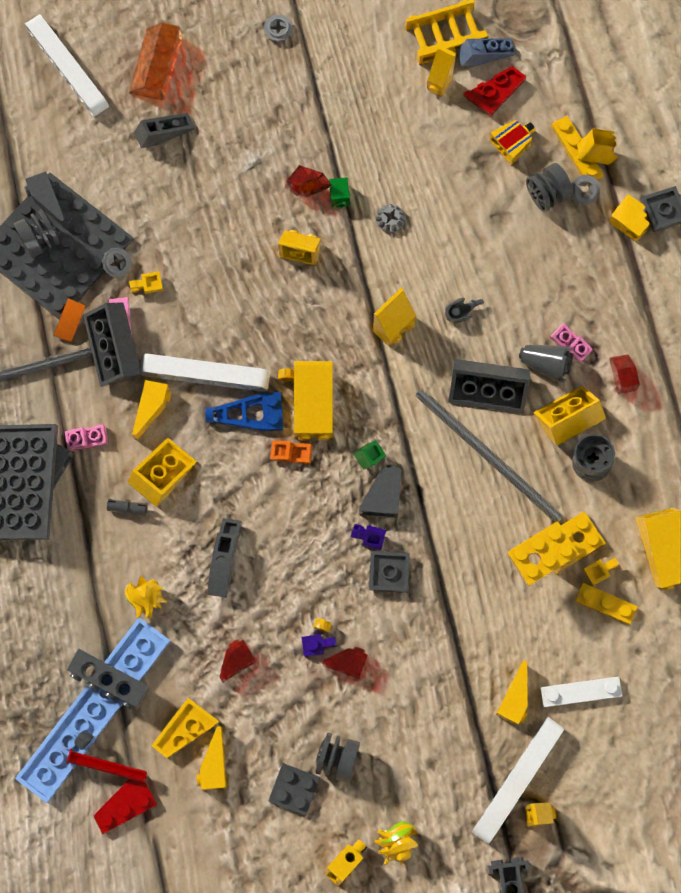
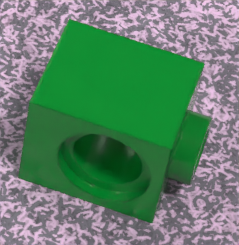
(339, 192)
(369, 454)

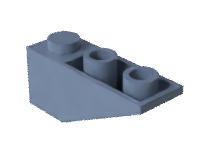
(485, 50)

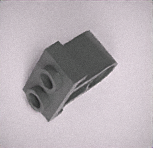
(509, 873)

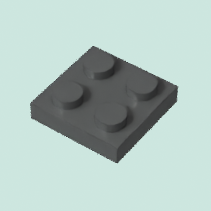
(663, 208)
(389, 571)
(294, 789)

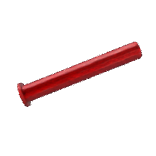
(106, 766)

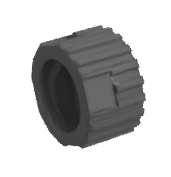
(83, 739)

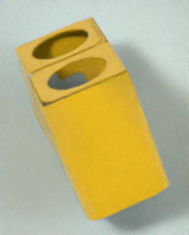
(598, 147)
(630, 218)

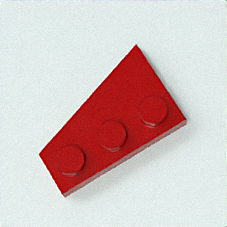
(493, 93)
(125, 805)

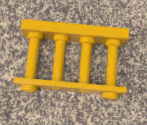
(426, 53)

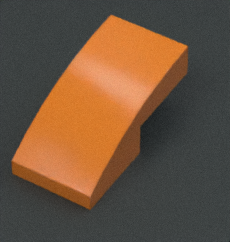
(69, 320)
(291, 452)

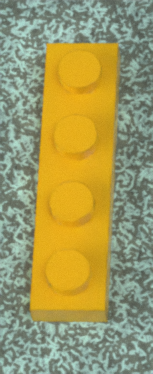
(569, 139)

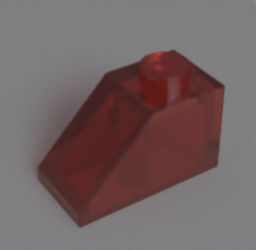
(307, 181)
(624, 374)
(236, 659)
(348, 662)

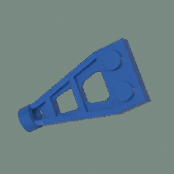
(272, 412)

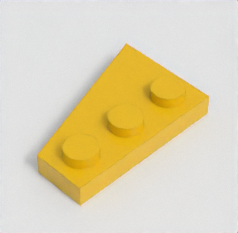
(183, 728)

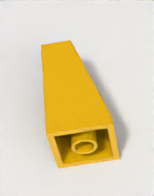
(313, 400)
(662, 544)

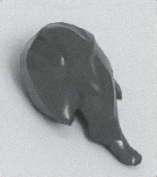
(458, 311)

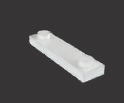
(580, 692)

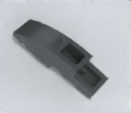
(223, 557)

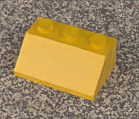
(570, 415)

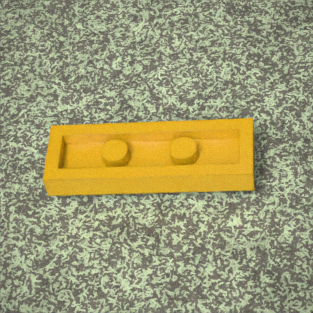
(606, 604)

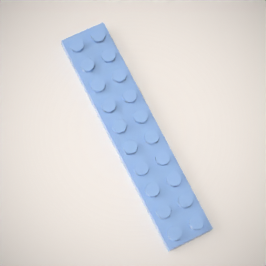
(90, 712)

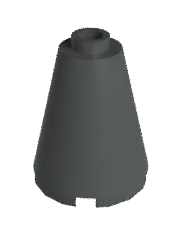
(548, 360)

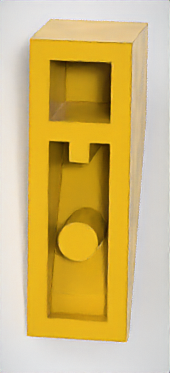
(441, 71)
(151, 405)
(516, 699)
(212, 770)
(539, 814)

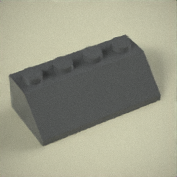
(111, 344)
(489, 386)

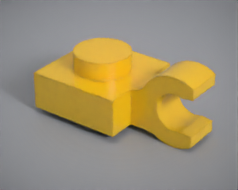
(150, 283)
(598, 571)

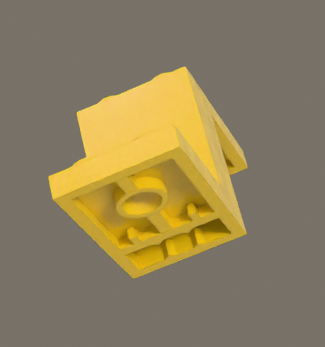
(555, 548)

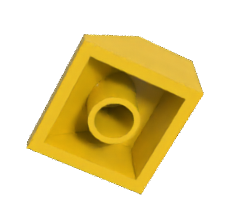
(299, 247)

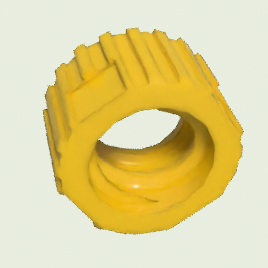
(286, 375)
(322, 625)

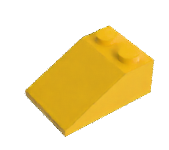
(394, 318)
(161, 472)

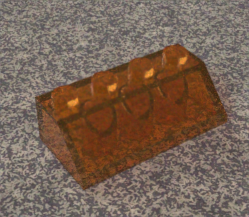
(156, 61)

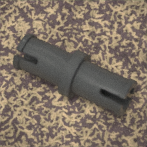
(127, 507)

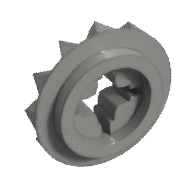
(271, 25)
(594, 188)
(392, 225)
(124, 265)

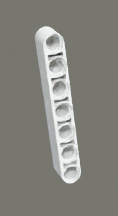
(66, 65)
(204, 372)
(518, 780)

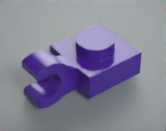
(372, 535)
(314, 645)

